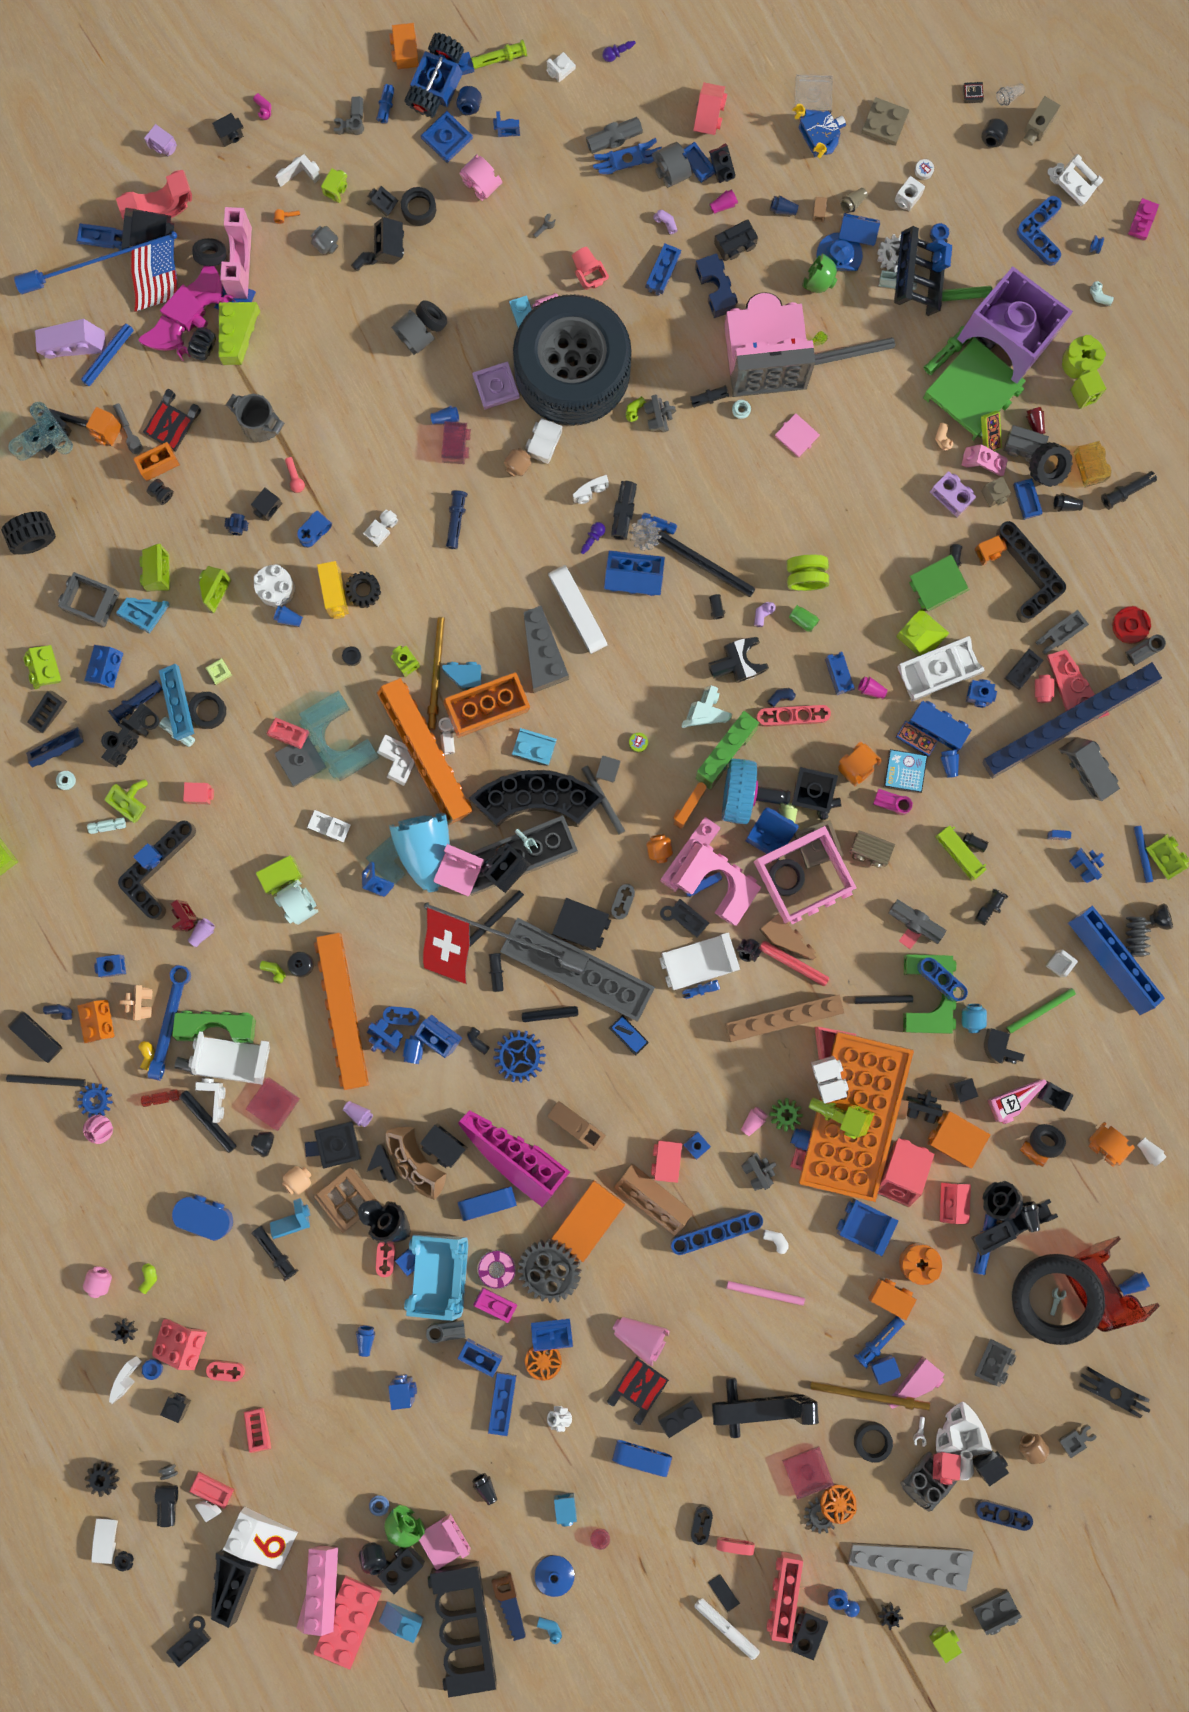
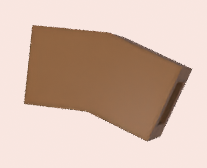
(819, 209)

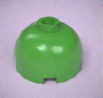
(821, 275)
(402, 1527)

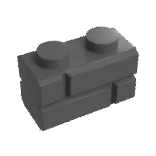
(1023, 442)

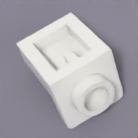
(560, 67)

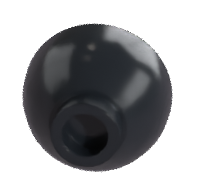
(1161, 917)

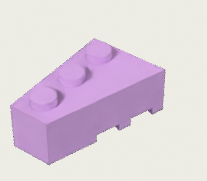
(70, 339)

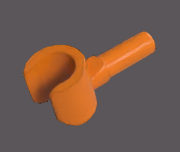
(280, 214)

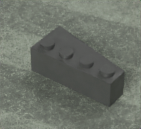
(544, 656)

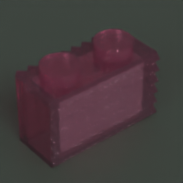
(455, 442)

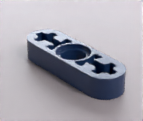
(999, 1507)

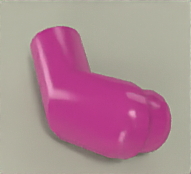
(265, 106)

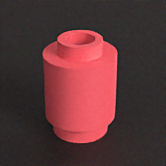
(1044, 689)

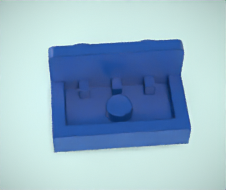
(103, 666)

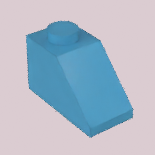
(401, 1621)

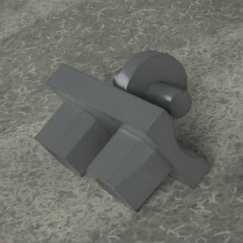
(661, 412)
(762, 1169)

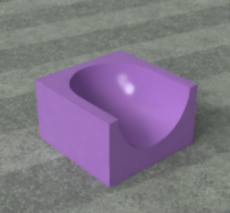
(1019, 319)

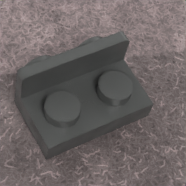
(995, 1363)
(997, 1613)

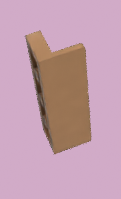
(653, 1199)

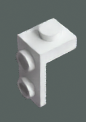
(297, 165)
(209, 1085)

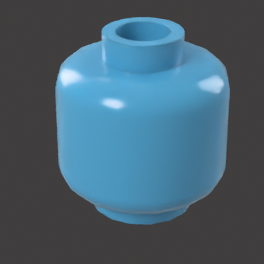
(974, 1017)

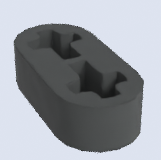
(618, 900)

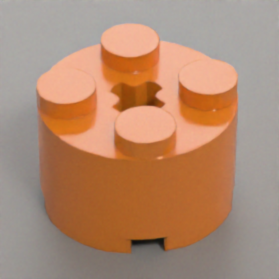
(859, 764)
(1110, 1144)
(930, 1269)

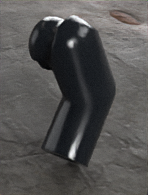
(364, 258)
(836, 802)
(475, 1042)

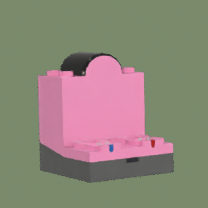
(768, 347)

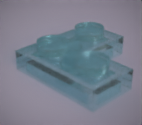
(384, 861)

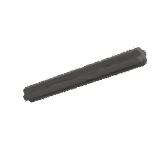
(853, 351)

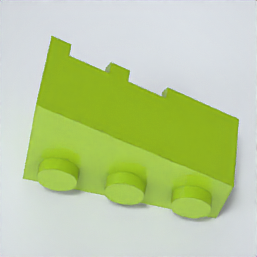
(235, 329)

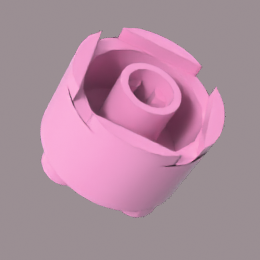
(480, 176)

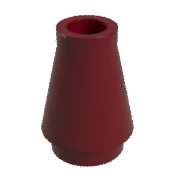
(1036, 420)

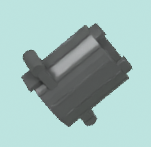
(255, 416)

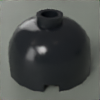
(1002, 1201)

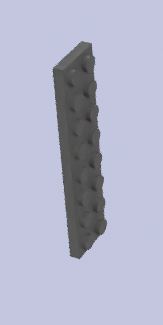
(600, 980)

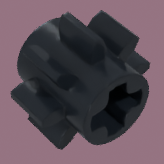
(749, 950)
(127, 1326)
(894, 1619)

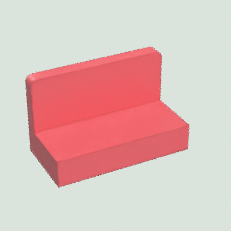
(955, 1203)

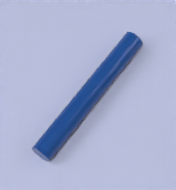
(1143, 854)

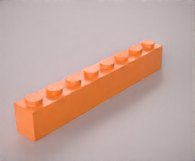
(424, 751)
(342, 1011)

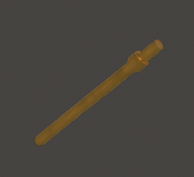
(433, 709)
(908, 1402)

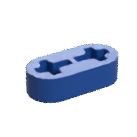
(401, 1021)

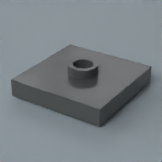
(300, 763)

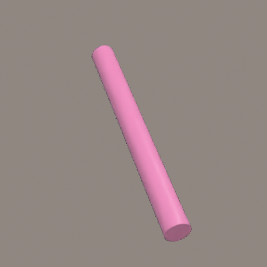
(765, 1293)

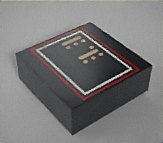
(973, 92)

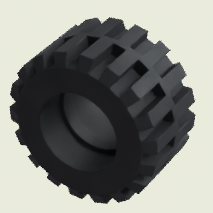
(28, 532)

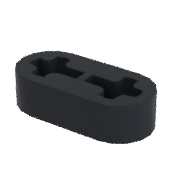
(696, 1524)

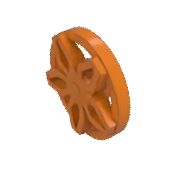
(543, 1362)
(838, 1504)

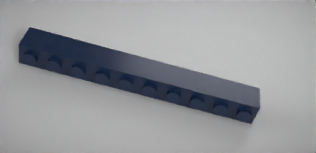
(1072, 720)

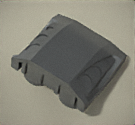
(922, 1487)

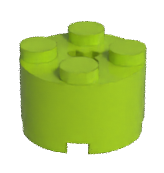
(1083, 355)

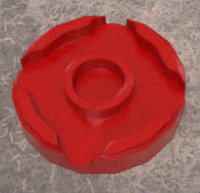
(1131, 625)

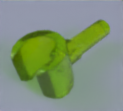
(821, 337)

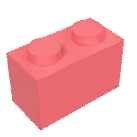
(667, 1161)

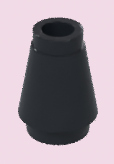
(1065, 502)
(1030, 1215)
(484, 1487)

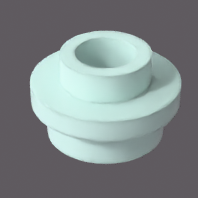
(741, 404)
(71, 780)

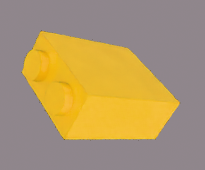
(333, 589)

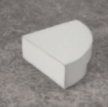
(207, 1510)

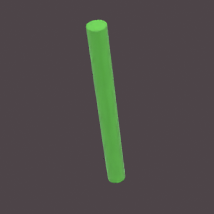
(1041, 1010)

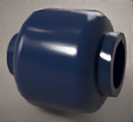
(469, 100)

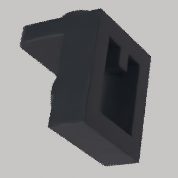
(382, 200)

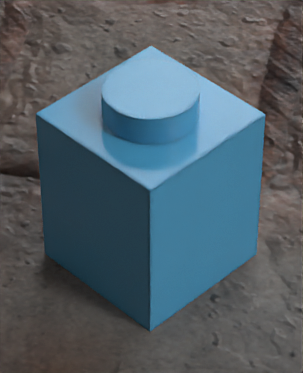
(565, 1509)

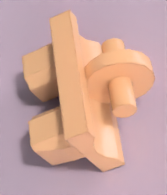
(139, 994)

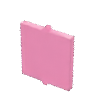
(797, 435)

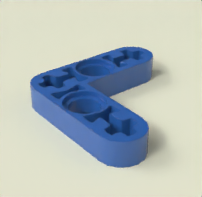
(1035, 232)

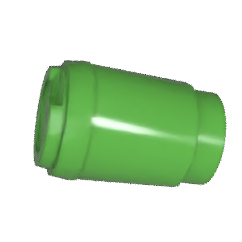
(804, 618)

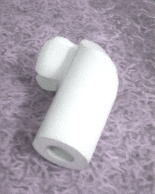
(779, 1240)

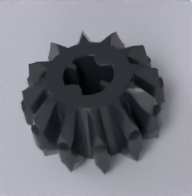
(201, 343)
(101, 1470)

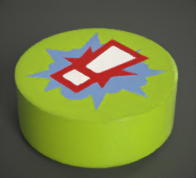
(638, 742)

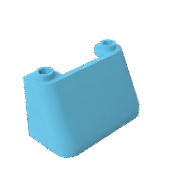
(438, 1277)

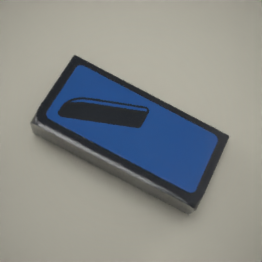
(628, 1035)

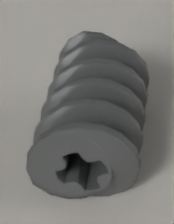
(1138, 936)

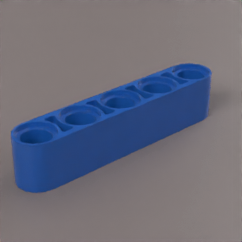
(726, 1234)

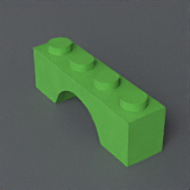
(239, 1026)

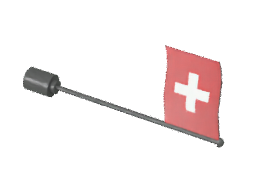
(449, 944)

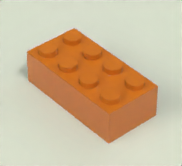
(486, 705)

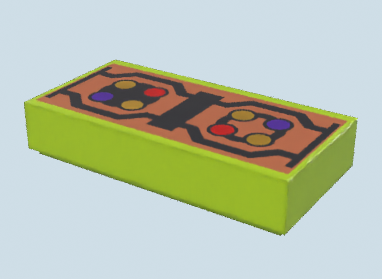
(991, 430)

